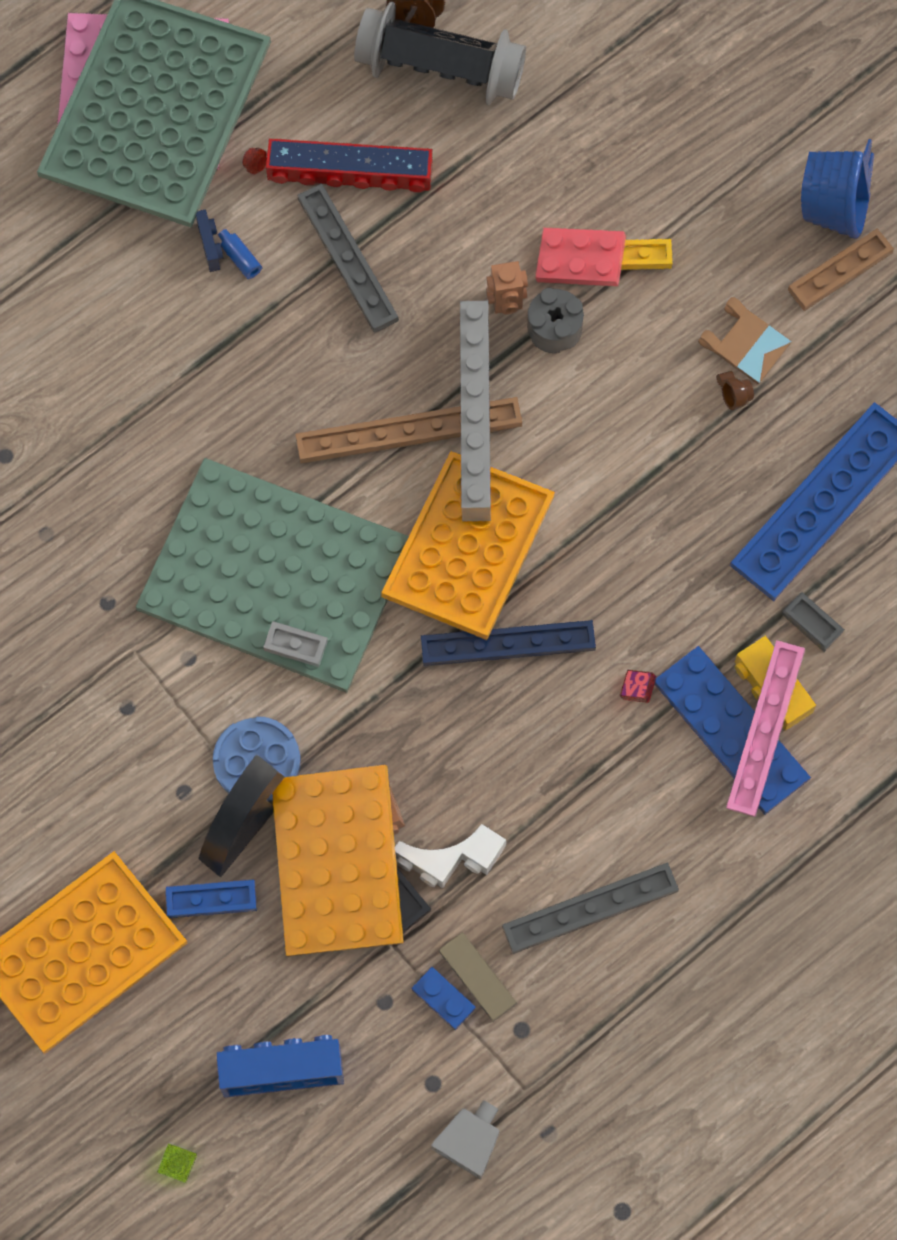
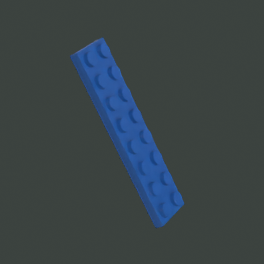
(820, 504)

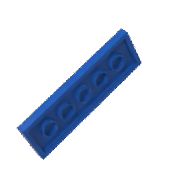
(723, 722)

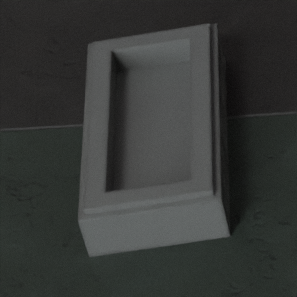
(812, 621)

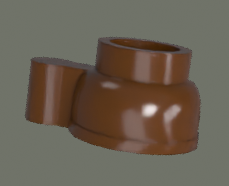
(735, 391)

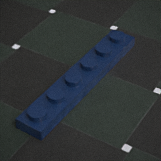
(508, 643)

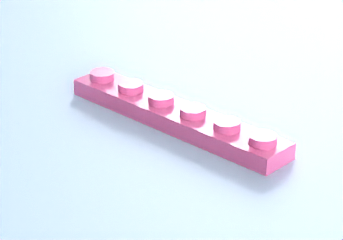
(765, 728)

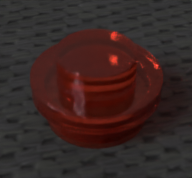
(254, 160)

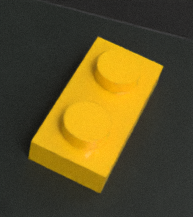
(647, 254)

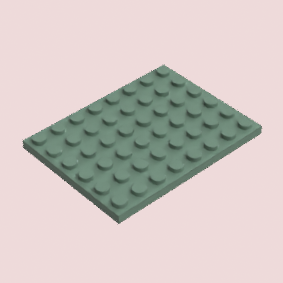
(154, 108)
(269, 555)

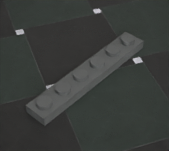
(348, 258)
(590, 908)

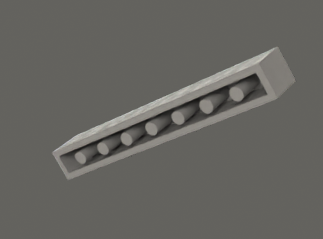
(475, 411)

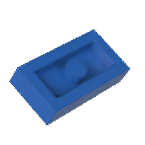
(443, 998)

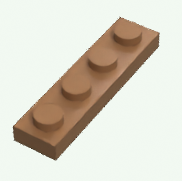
(840, 269)

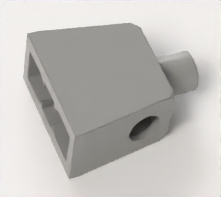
(469, 1139)

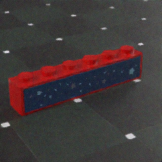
(349, 165)

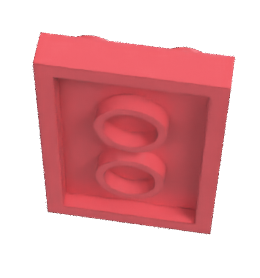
(580, 256)

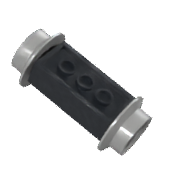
(440, 51)

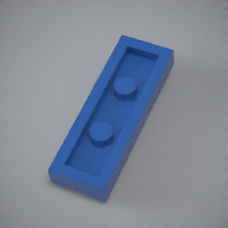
(211, 898)

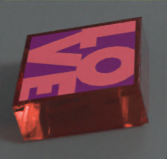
(638, 686)

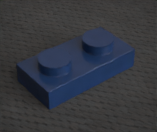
(212, 250)

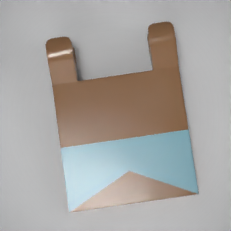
(750, 343)

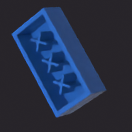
(280, 1066)

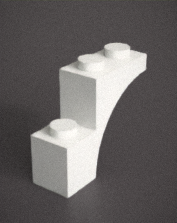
(437, 866)

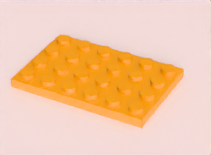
(467, 568)
(337, 861)
(82, 951)

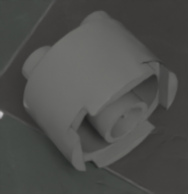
(558, 306)

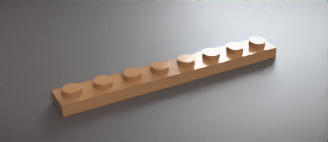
(399, 431)

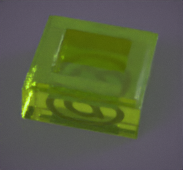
(177, 1163)

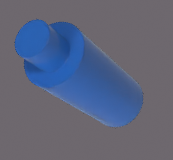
(239, 254)

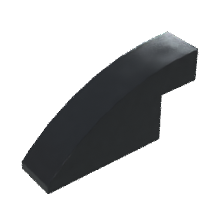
(240, 815)

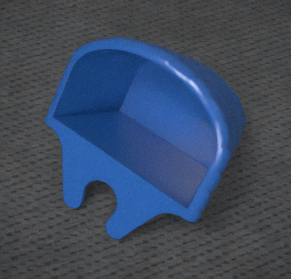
(838, 190)

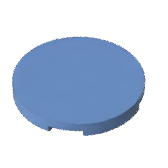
(250, 737)

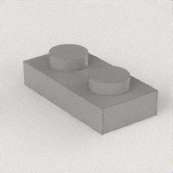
(295, 644)

